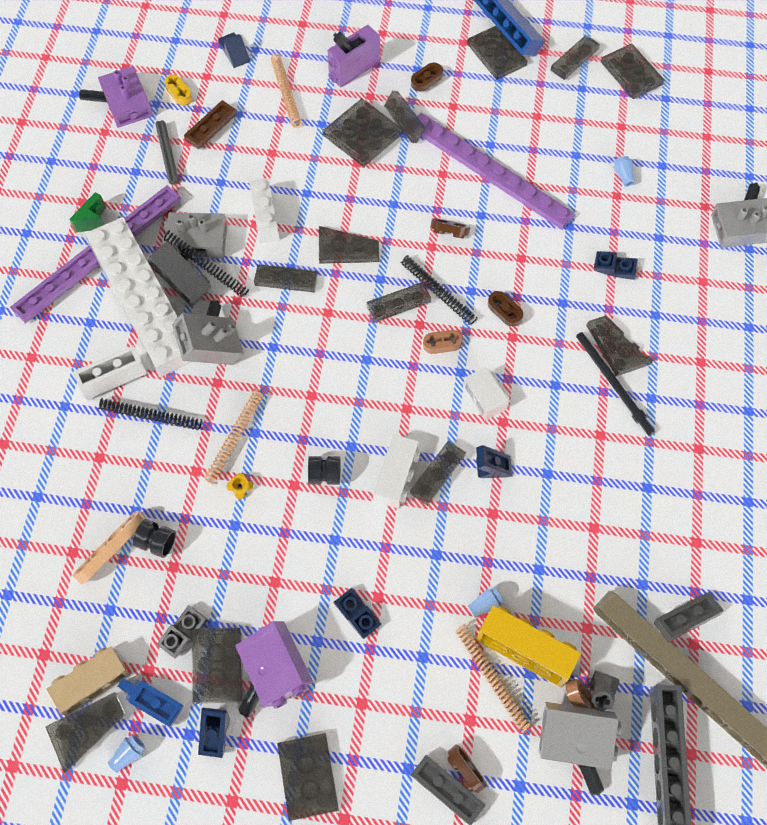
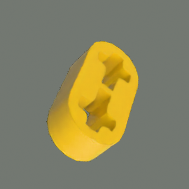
(175, 91)

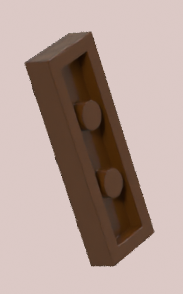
(210, 124)

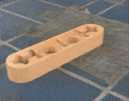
(108, 548)

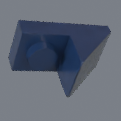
(234, 49)
(492, 463)
(213, 732)

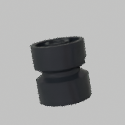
(324, 470)
(151, 537)

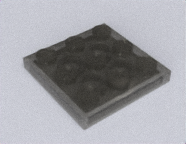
(362, 132)

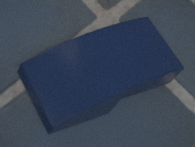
(615, 266)
(357, 613)

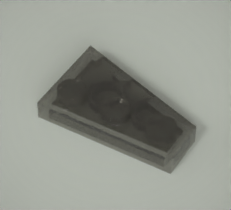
(346, 247)
(615, 347)
(82, 729)

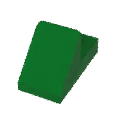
(87, 216)

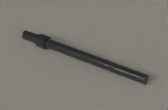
(638, 415)

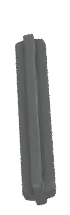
(167, 153)

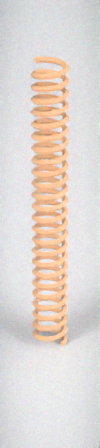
(290, 94)
(234, 436)
(504, 701)

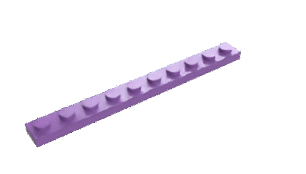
(496, 173)
(86, 261)

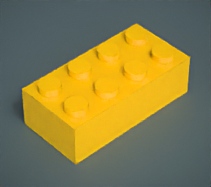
(528, 646)

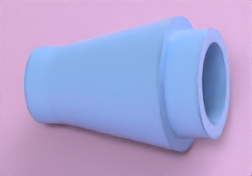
(624, 169)
(485, 602)
(128, 751)

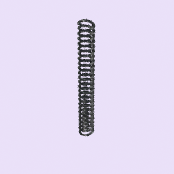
(204, 266)
(428, 278)
(150, 414)

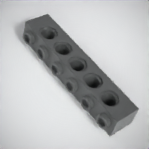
(670, 755)

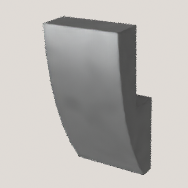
(179, 635)

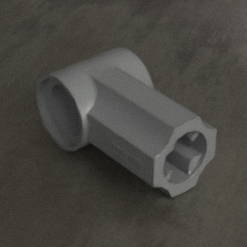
(603, 690)

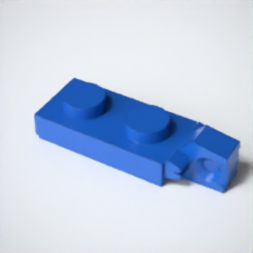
(151, 701)

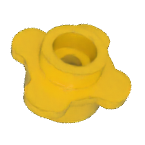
(237, 480)

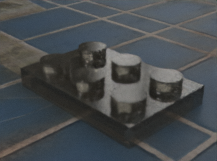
(496, 52)
(632, 71)
(216, 666)
(307, 777)

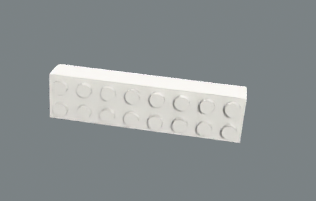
(138, 293)

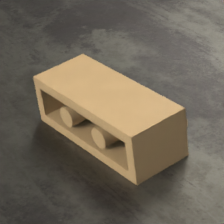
(87, 681)

